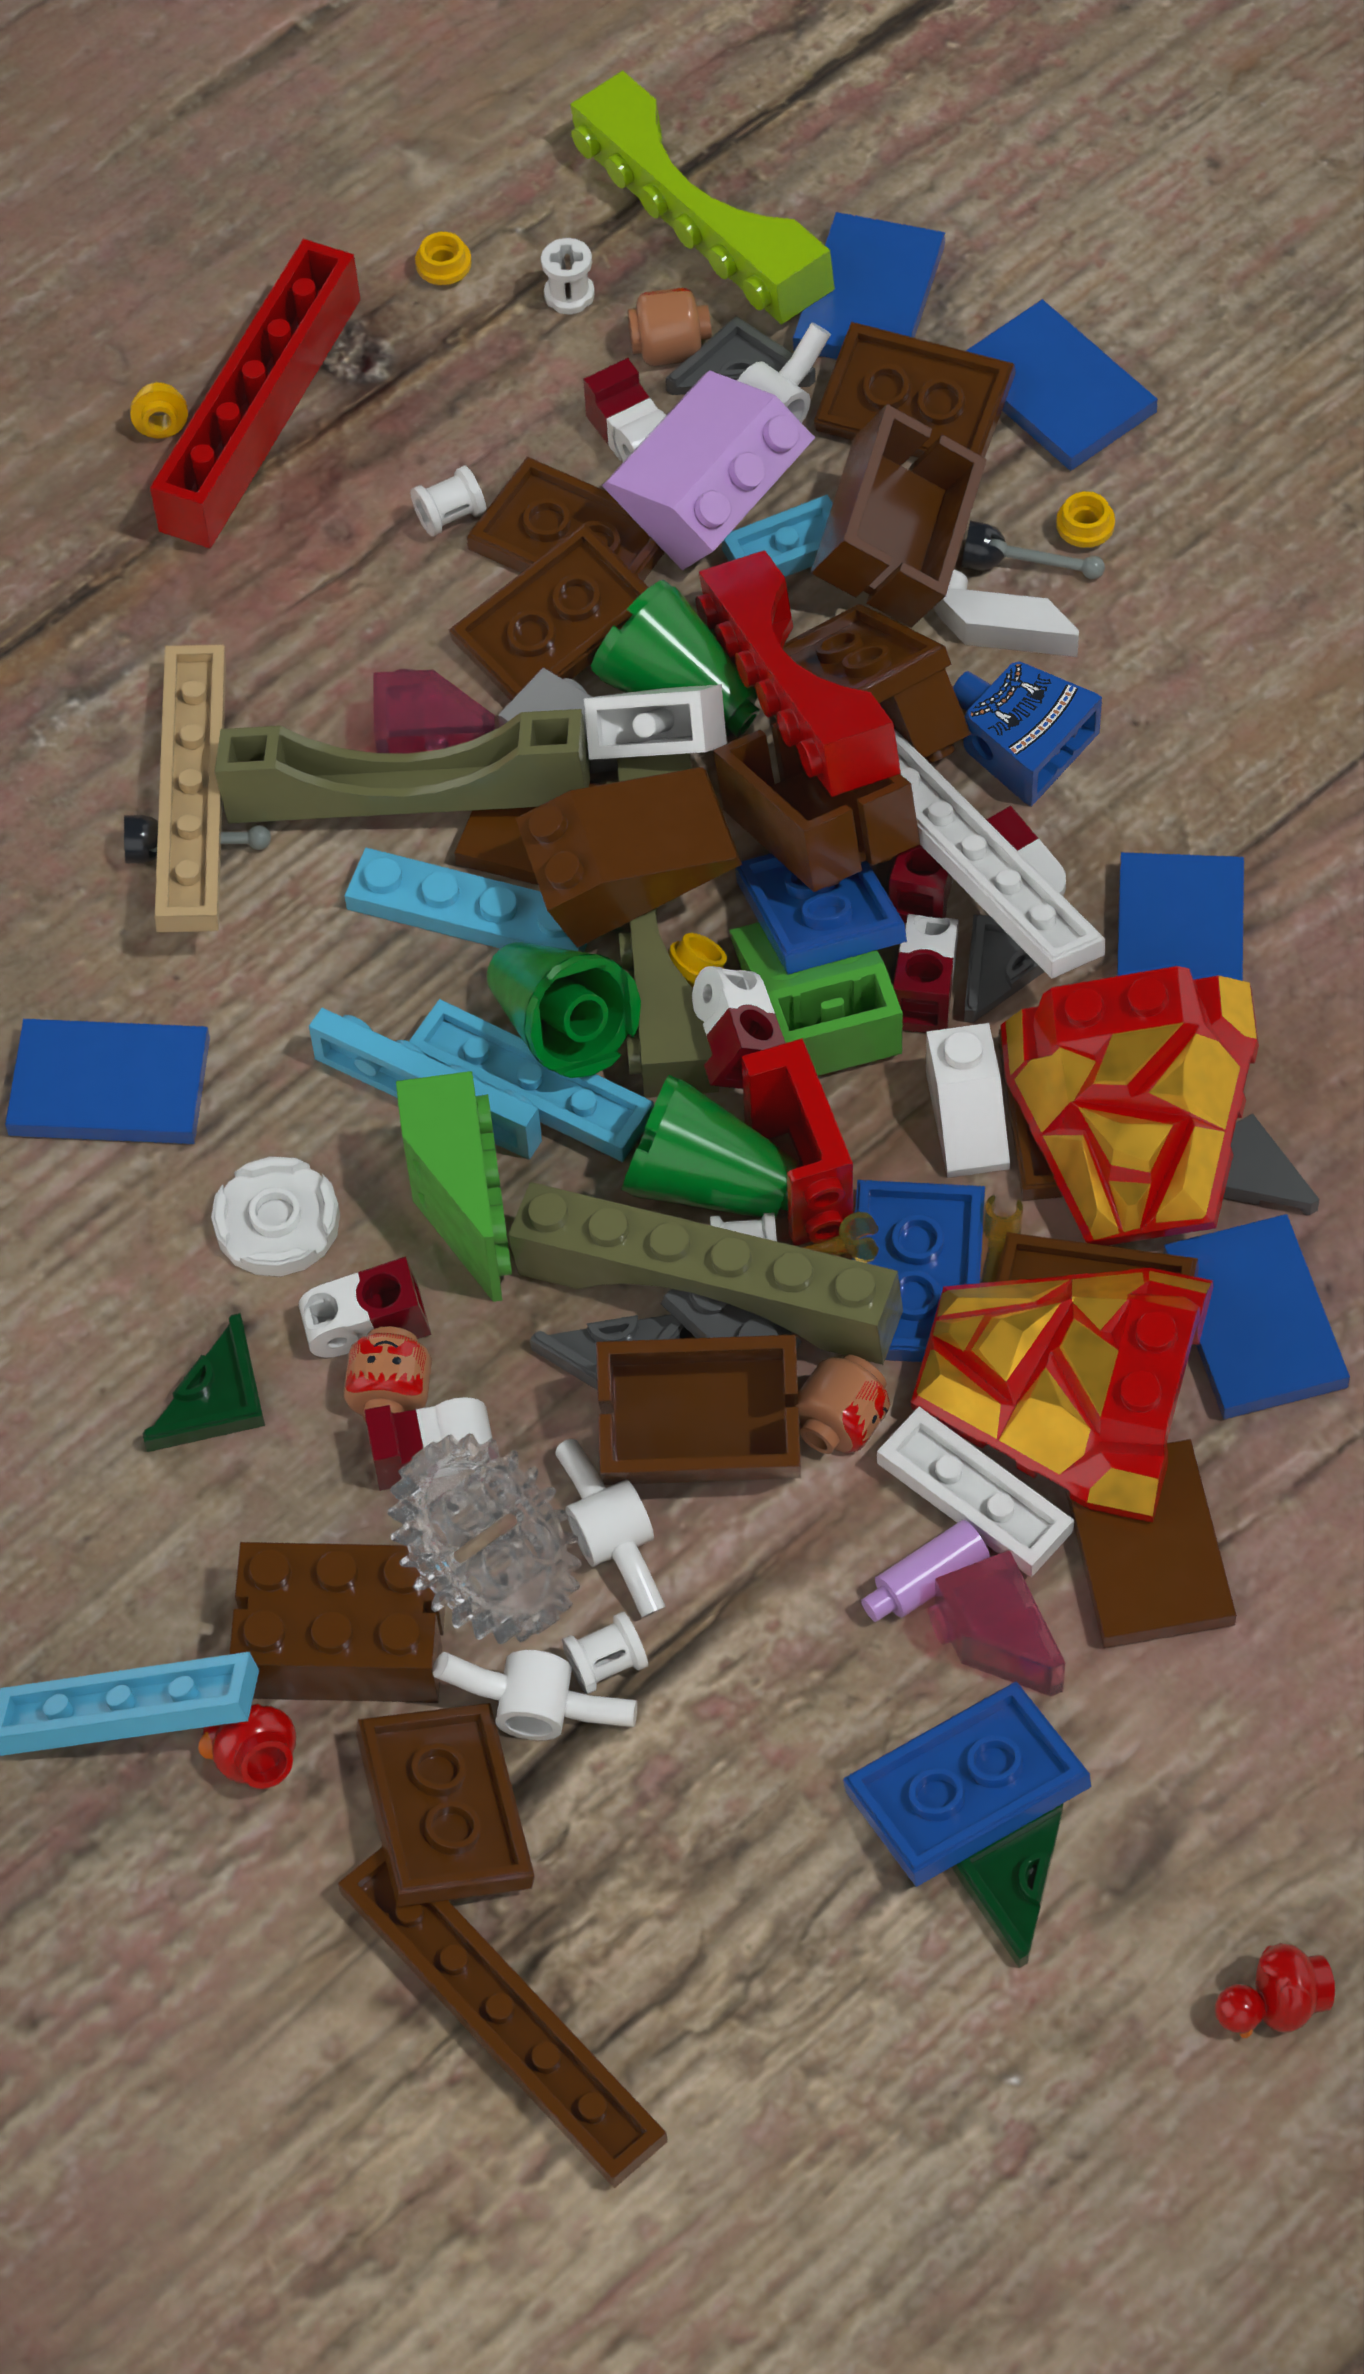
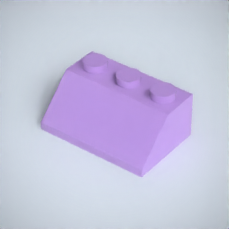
(707, 465)

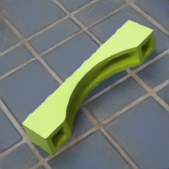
(765, 256)

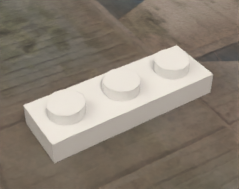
(975, 1489)

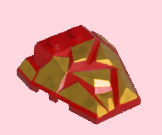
(1135, 1096)
(1069, 1376)

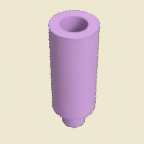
(913, 1578)

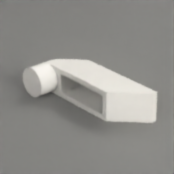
(1006, 620)

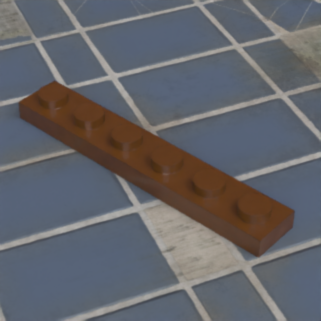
(510, 2023)

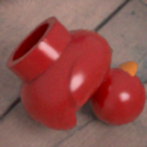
(252, 1750)
(1286, 1992)

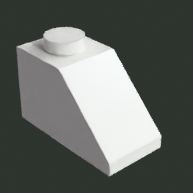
(655, 722)
(967, 1100)

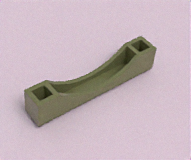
(285, 776)
(669, 1031)
(817, 1295)

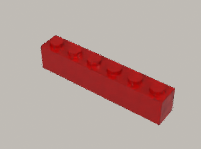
(255, 394)

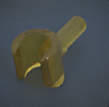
(850, 1230)
(995, 1230)

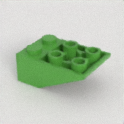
(838, 1008)
(456, 1171)

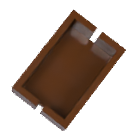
(899, 526)
(801, 823)
(698, 1409)
(336, 1623)

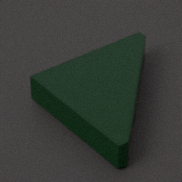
(214, 1396)
(1011, 1879)

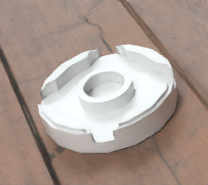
(275, 1216)

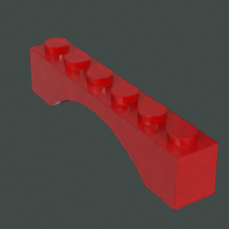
(836, 728)

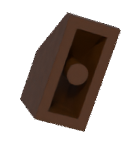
(928, 716)

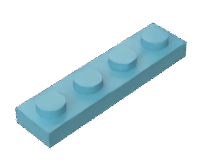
(452, 902)
(378, 1061)
(579, 1107)
(127, 1703)

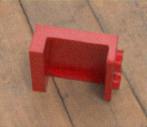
(787, 1097)

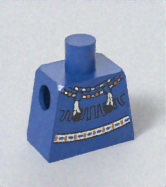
(1027, 726)

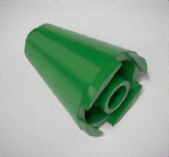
(672, 648)
(566, 1005)
(706, 1157)

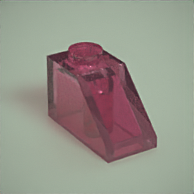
(424, 712)
(997, 1624)

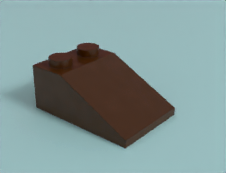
(625, 849)

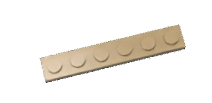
(189, 790)

